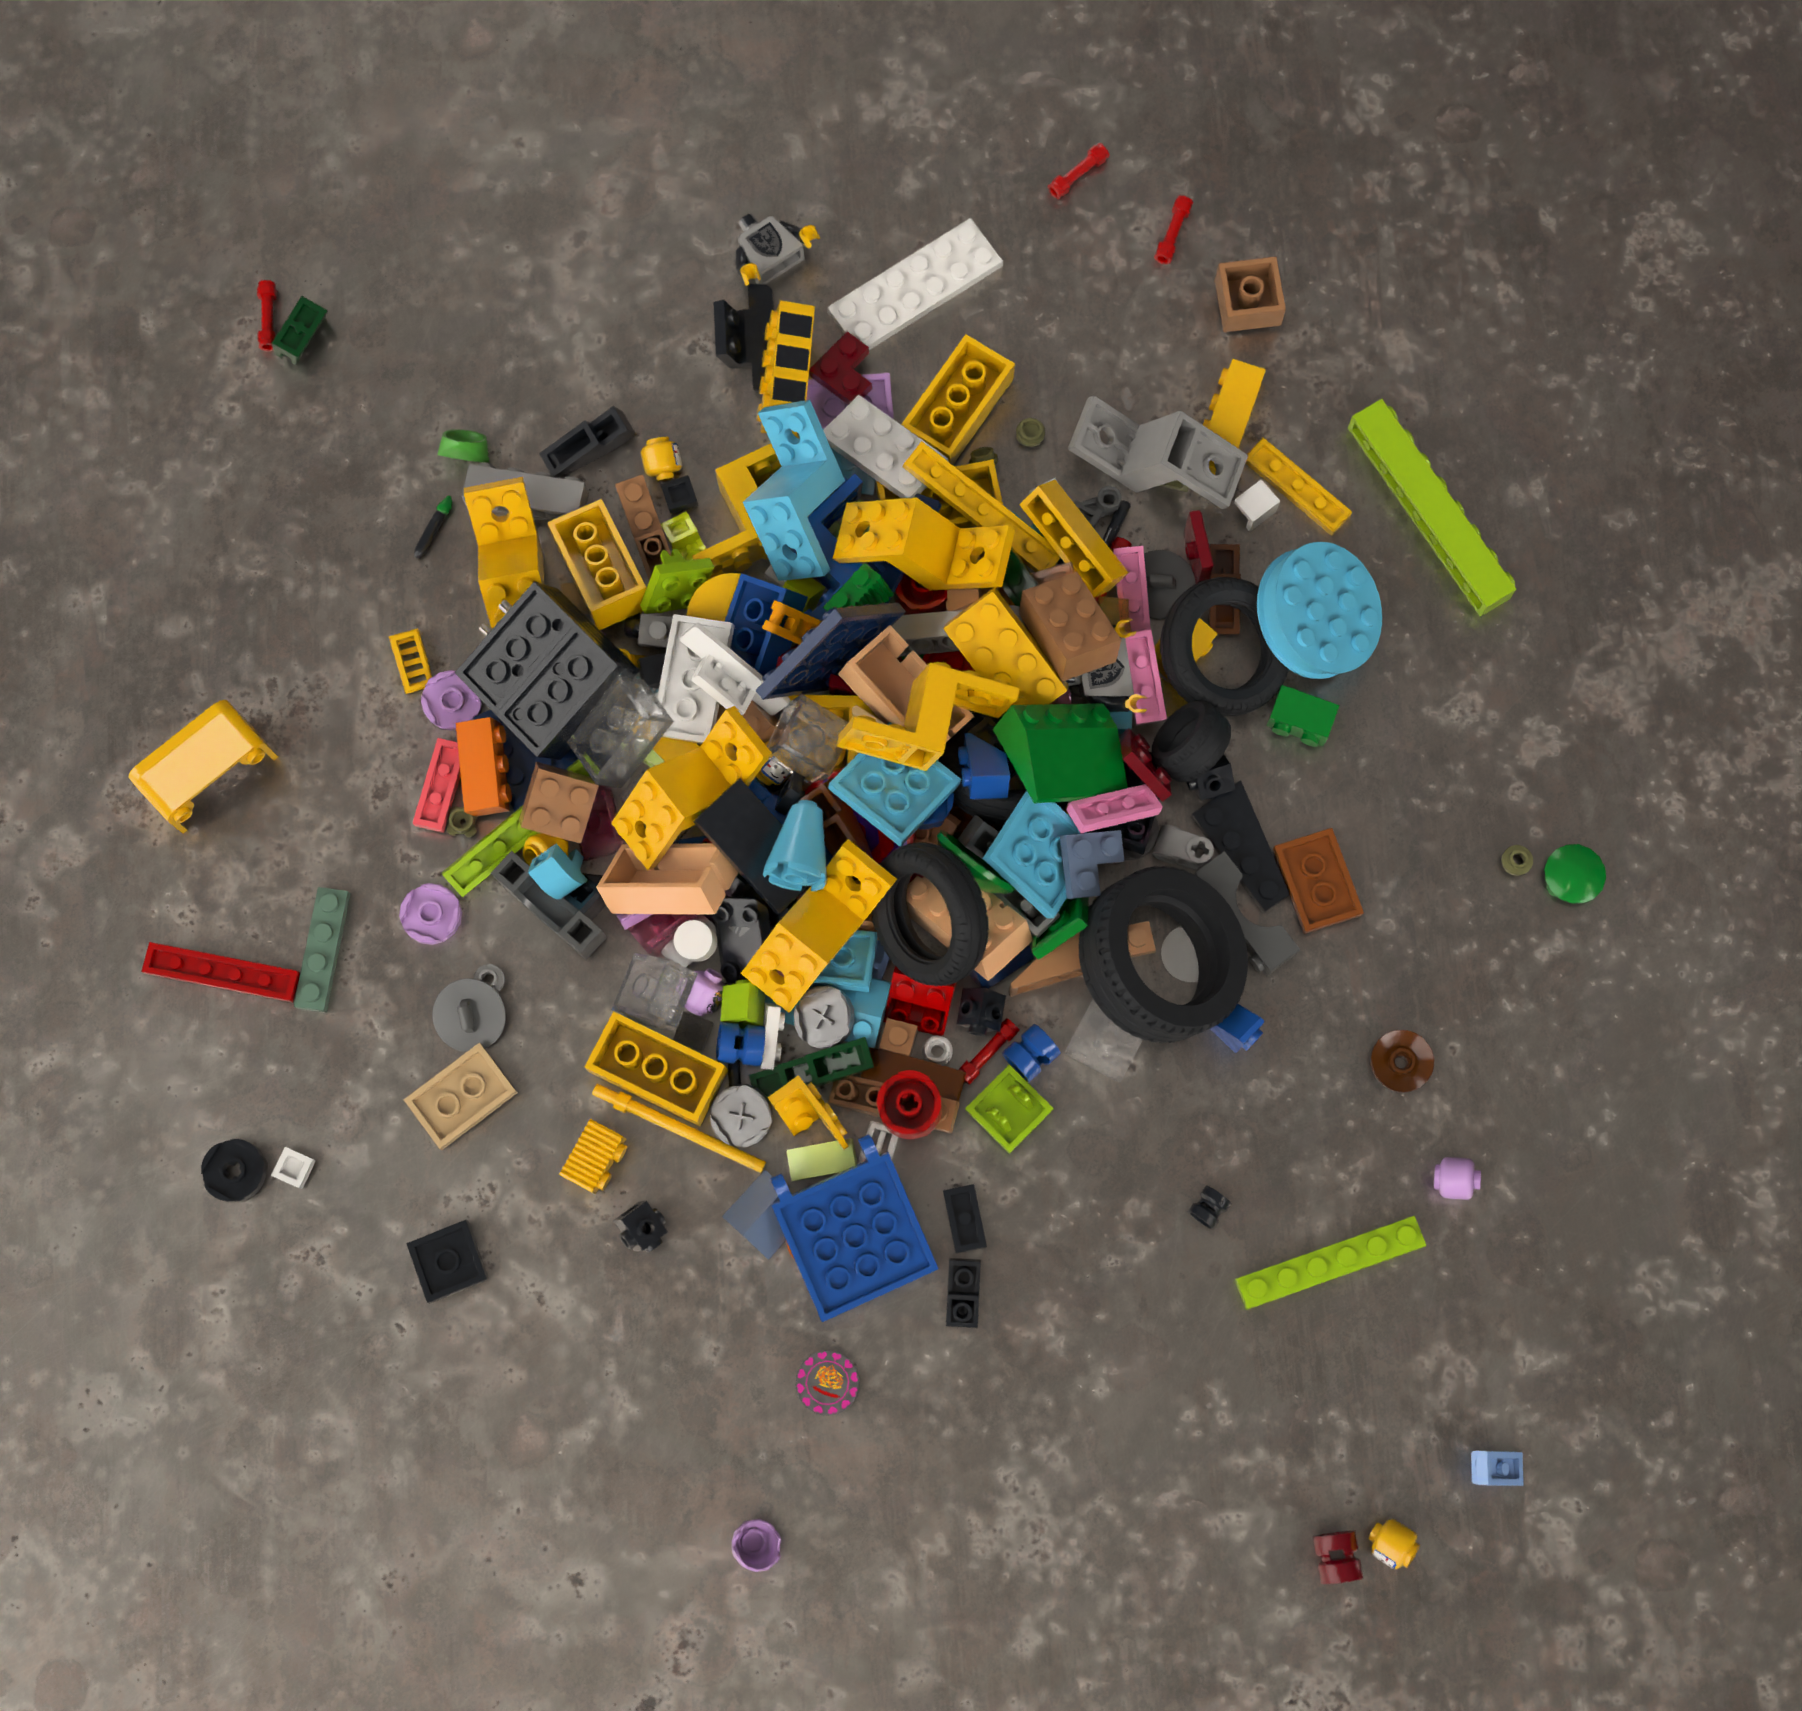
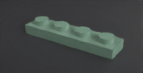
(322, 949)

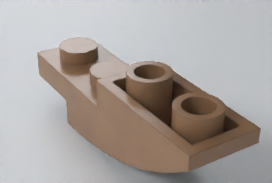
(643, 521)
(861, 1096)

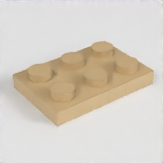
(460, 1096)

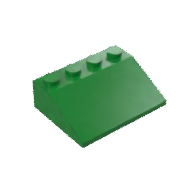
(1063, 750)

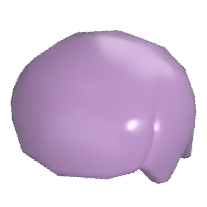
(756, 1545)

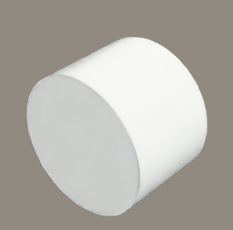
(695, 940)

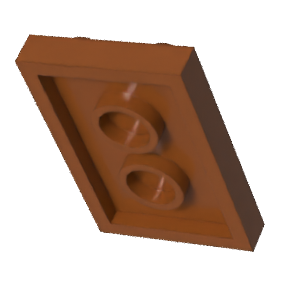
(1318, 880)

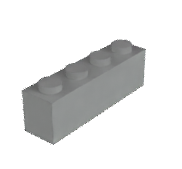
(547, 495)

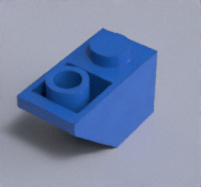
(985, 769)
(1239, 1029)

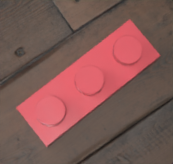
(439, 787)

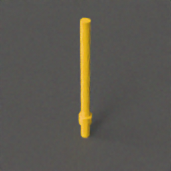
(624, 1102)

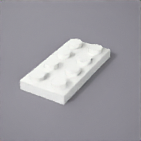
(876, 446)
(685, 702)

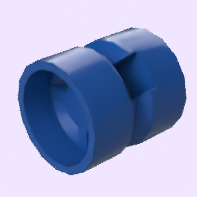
(751, 1044)
(1031, 1052)

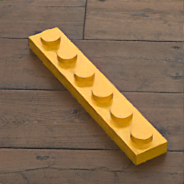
(978, 505)

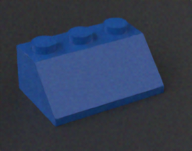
(748, 612)

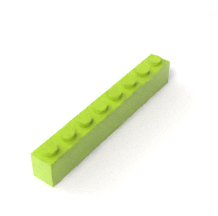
(1432, 507)

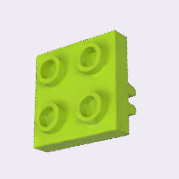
(674, 582)
(1009, 1109)

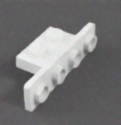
(726, 674)

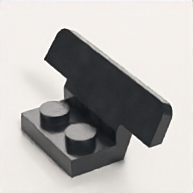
(742, 332)

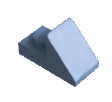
(1497, 1468)

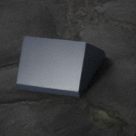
(755, 1217)

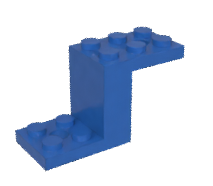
(821, 520)

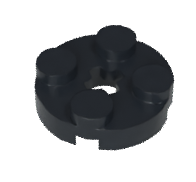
(241, 1187)

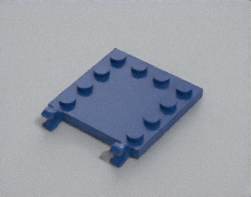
(853, 1234)

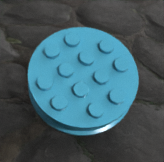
(1319, 610)

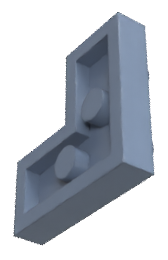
(1081, 856)

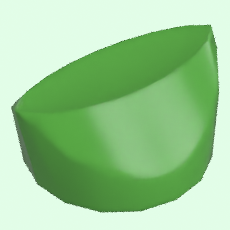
(464, 445)

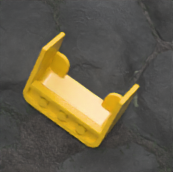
(197, 759)

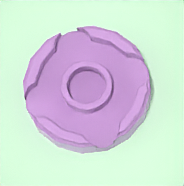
(449, 701)
(430, 914)

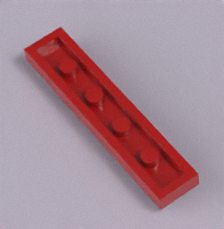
(221, 972)

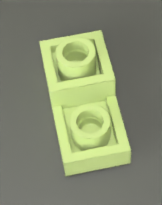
(820, 1160)

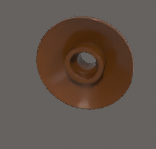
(1413, 1050)

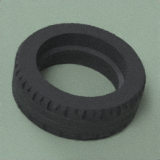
(1214, 935)

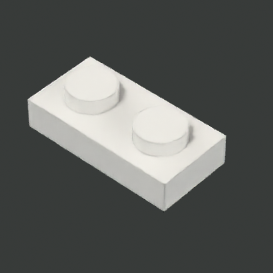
(773, 1022)

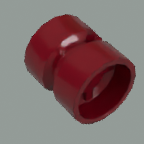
(1338, 1569)

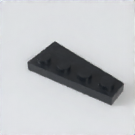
(1234, 828)

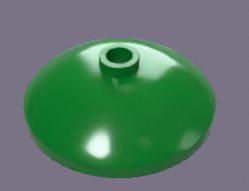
(984, 874)

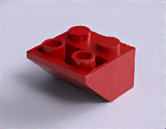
(919, 1003)

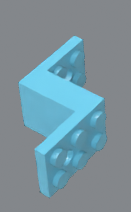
(794, 491)

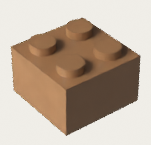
(1250, 294)
(558, 802)

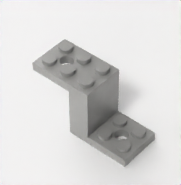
(1158, 452)

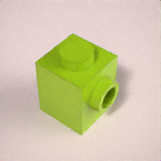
(743, 1004)

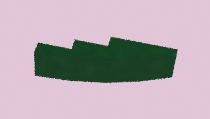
(818, 1067)

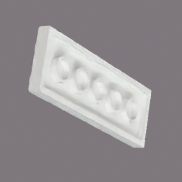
(916, 285)

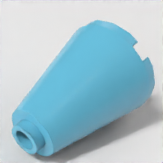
(799, 850)

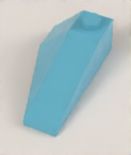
(868, 1011)

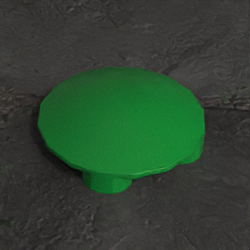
(1575, 874)

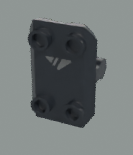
(741, 930)

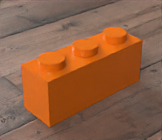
(483, 766)

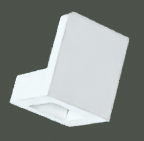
(1257, 504)

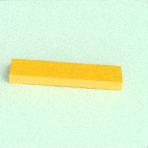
(1297, 486)

